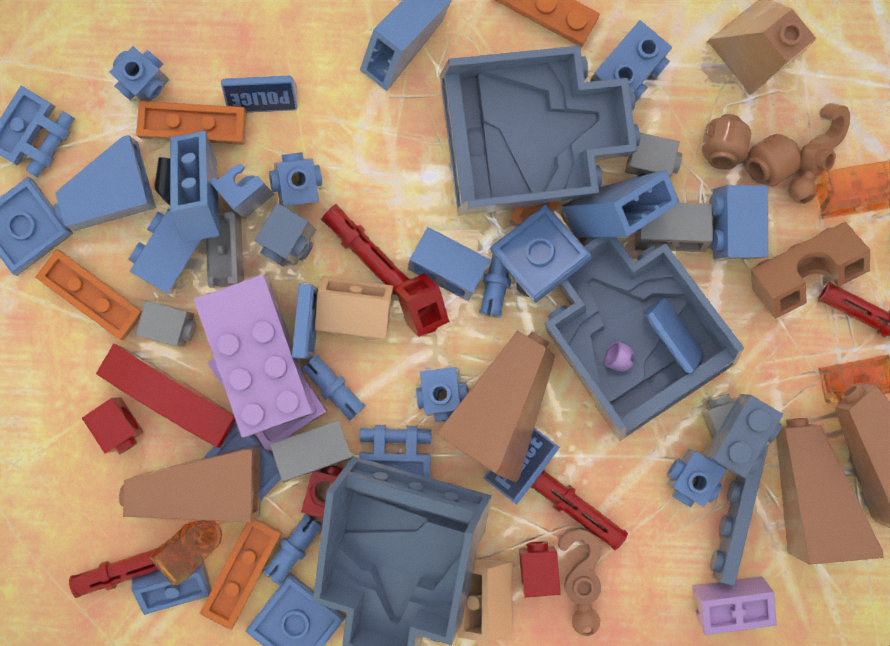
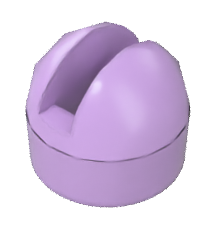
(619, 357)

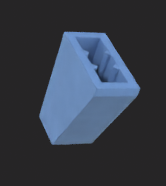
(400, 38)
(106, 188)
(622, 206)

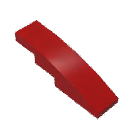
(166, 395)

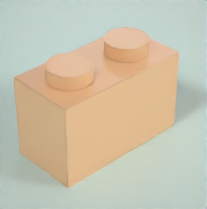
(353, 308)
(489, 602)

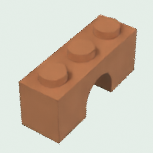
(834, 252)

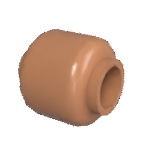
(726, 142)
(773, 160)

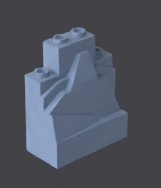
(531, 128)
(609, 307)
(398, 554)

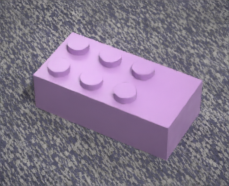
(254, 355)

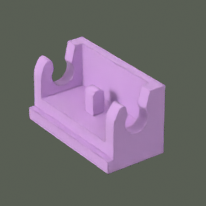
(736, 607)

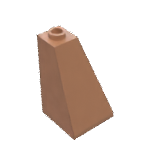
(762, 42)
(503, 407)
(866, 428)
(818, 502)

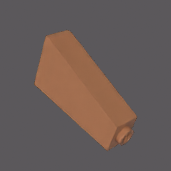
(202, 489)

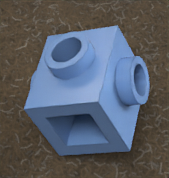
(138, 74)
(305, 190)
(432, 384)
(707, 479)

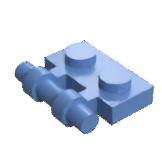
(21, 125)
(410, 461)

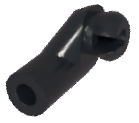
(162, 179)

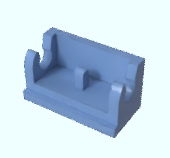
(245, 195)
(448, 263)

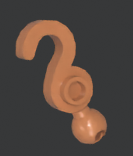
(819, 153)
(581, 582)

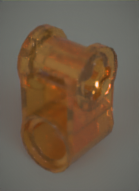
(183, 553)

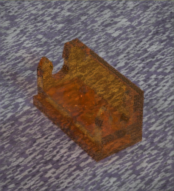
(854, 189)
(839, 377)

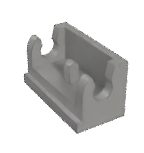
(682, 228)
(225, 253)
(310, 451)

